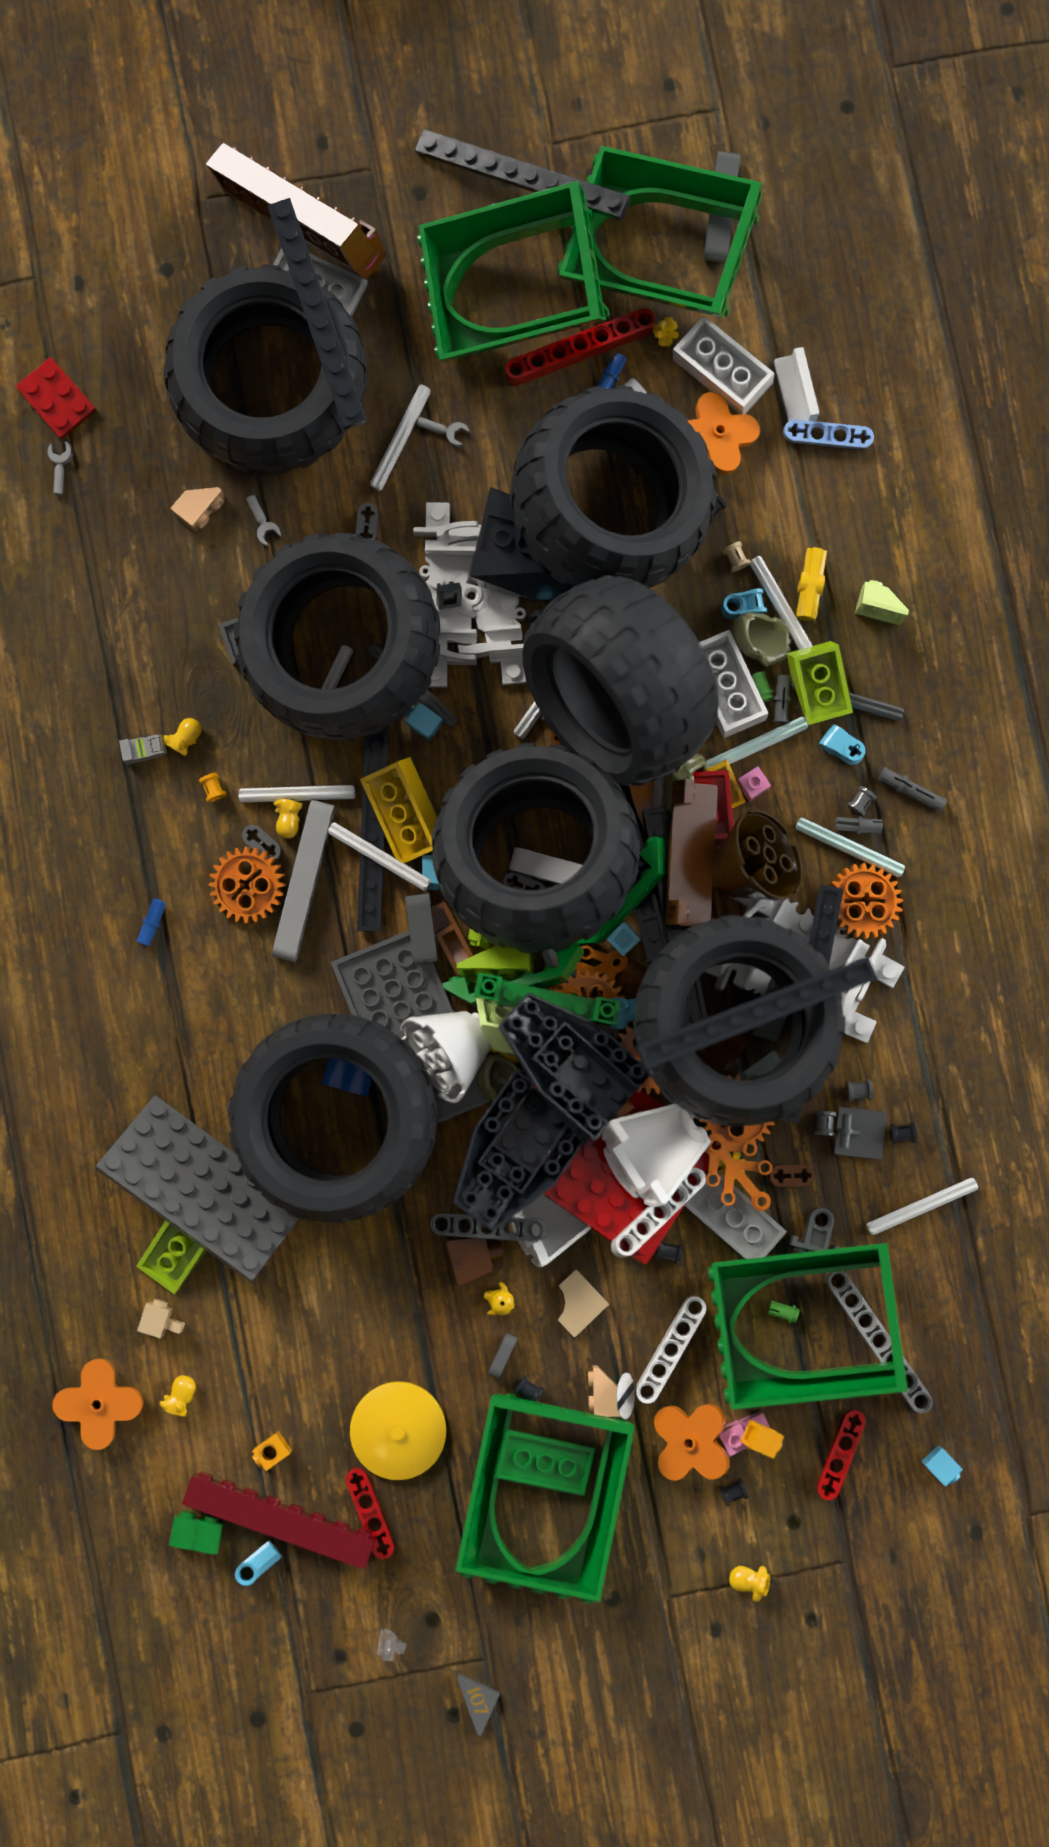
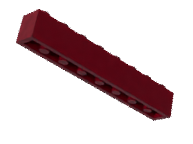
(279, 1520)

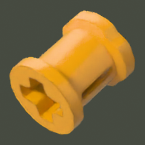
(212, 787)

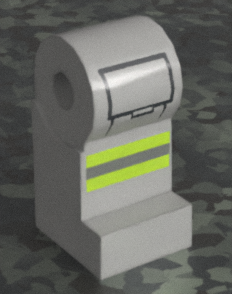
(142, 748)

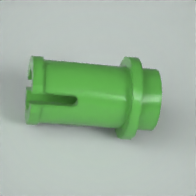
(763, 686)
(784, 1311)

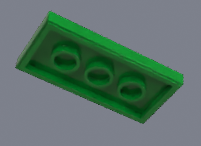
(543, 1462)

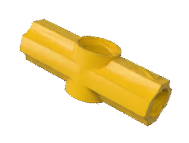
(811, 584)

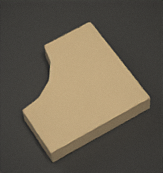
(581, 1303)

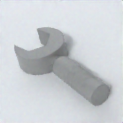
(439, 428)
(60, 460)
(260, 517)

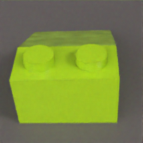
(820, 682)
(497, 961)
(170, 1257)

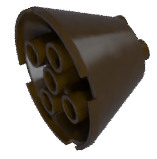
(758, 860)

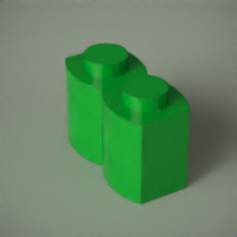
(196, 1532)

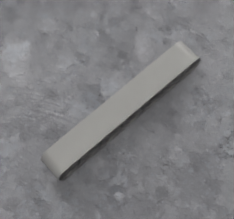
(303, 881)
(873, 1328)

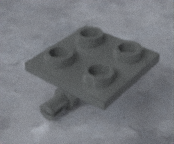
(860, 1133)

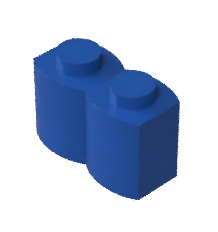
(347, 1077)

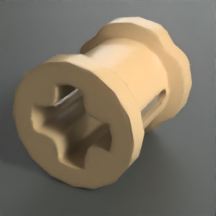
(736, 556)

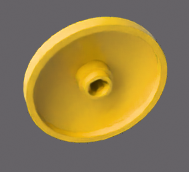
(398, 1430)

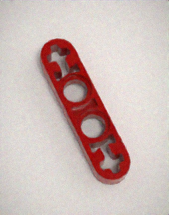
(838, 1453)
(374, 1511)

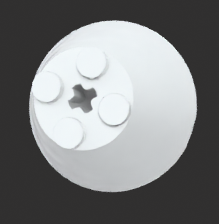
(449, 1049)

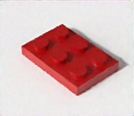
(56, 398)

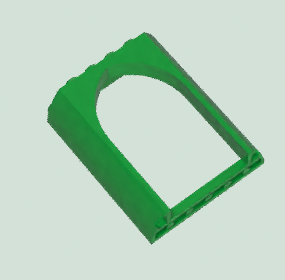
(676, 184)
(461, 239)
(760, 1384)
(583, 1566)

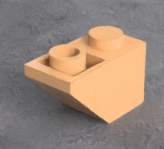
(196, 506)
(604, 1393)

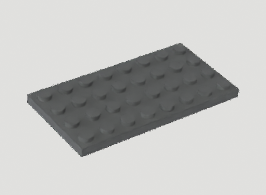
(389, 988)
(196, 1188)

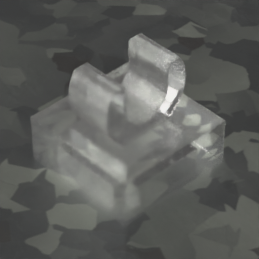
(389, 1645)

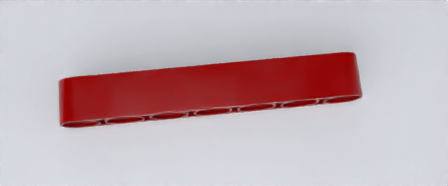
(587, 338)

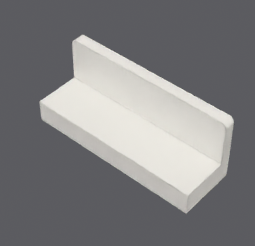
(796, 386)

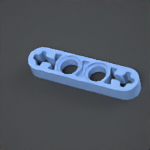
(828, 434)

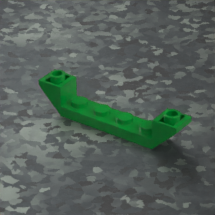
(655, 854)
(568, 959)
(509, 994)

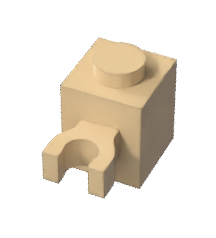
(157, 1319)

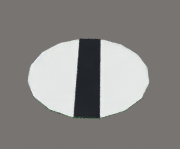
(625, 1395)

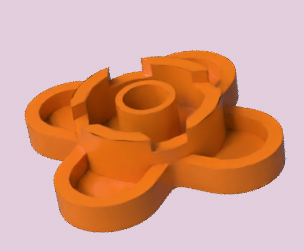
(723, 431)
(116, 1403)
(703, 1429)

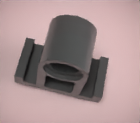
(814, 1236)

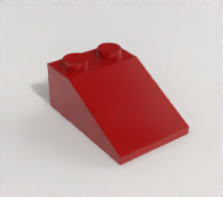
(724, 811)

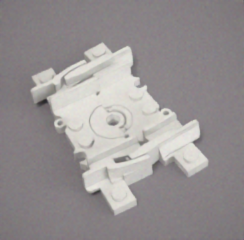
(494, 611)
(843, 952)

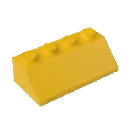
(402, 809)

